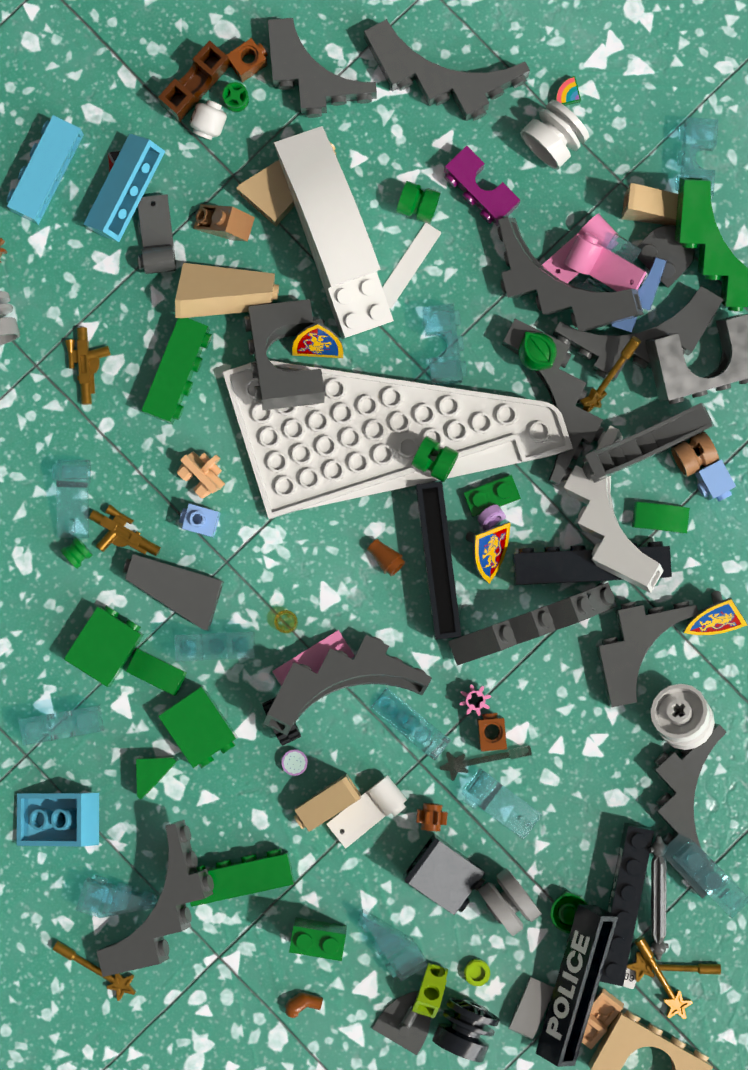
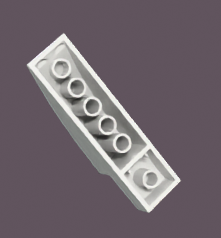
(334, 232)

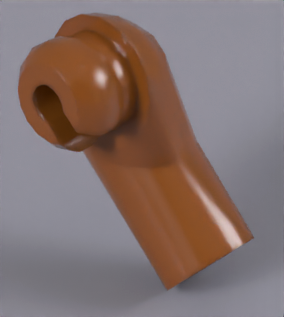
(300, 1002)

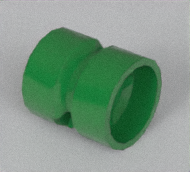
(418, 202)
(444, 459)

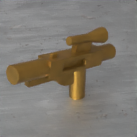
(87, 361)
(119, 534)

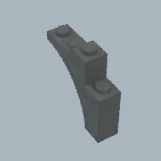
(317, 85)
(638, 631)

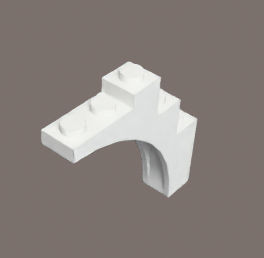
(615, 552)

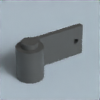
(157, 235)

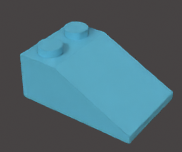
(58, 819)

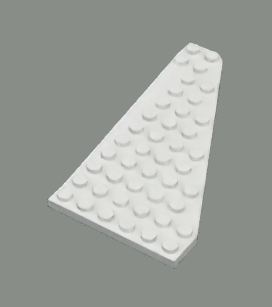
(371, 432)

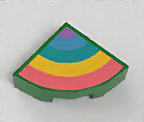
(568, 92)

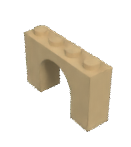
(629, 1034)

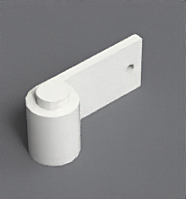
(366, 812)

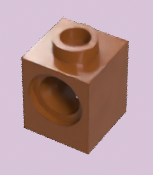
(244, 70)
(497, 743)

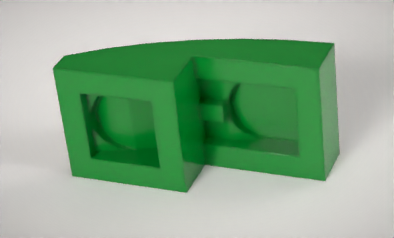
(660, 517)
(156, 672)

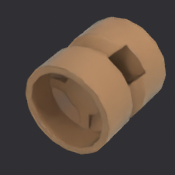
(686, 458)

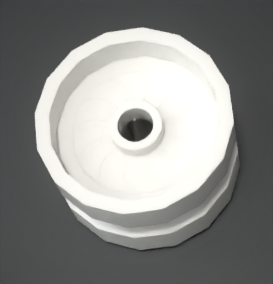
(682, 716)

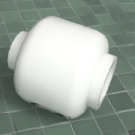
(208, 119)

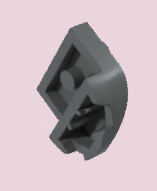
(662, 244)

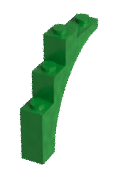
(697, 226)

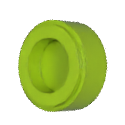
(477, 972)

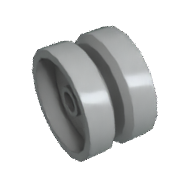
(509, 902)

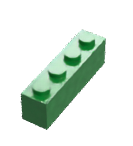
(176, 370)
(248, 875)

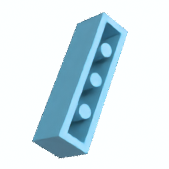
(45, 169)
(124, 187)

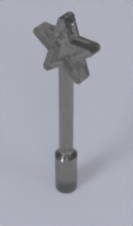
(458, 764)

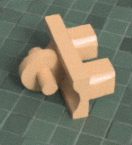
(205, 470)

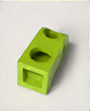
(431, 991)

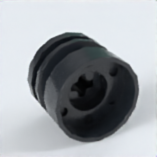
(464, 1033)

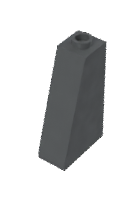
(181, 590)

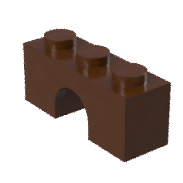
(205, 71)

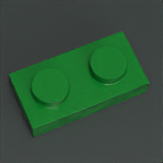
(494, 493)

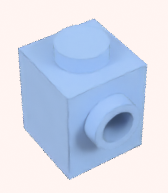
(715, 481)
(200, 520)

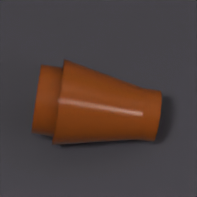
(386, 557)

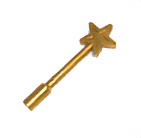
(595, 396)
(643, 967)
(118, 983)
(675, 1001)

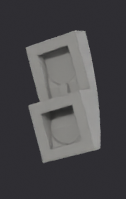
(531, 1008)

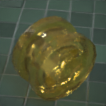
(293, 625)

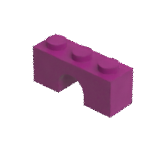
(493, 204)

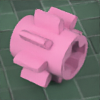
(481, 703)

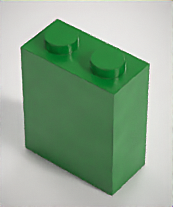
(104, 645)
(198, 728)
(318, 939)

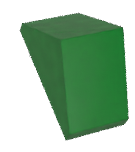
(150, 771)

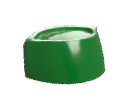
(537, 351)
(564, 910)

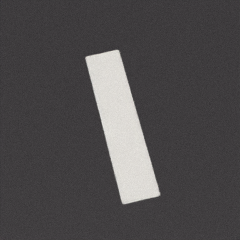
(410, 263)

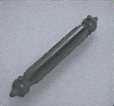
(658, 897)

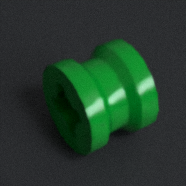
(233, 92)
(76, 552)

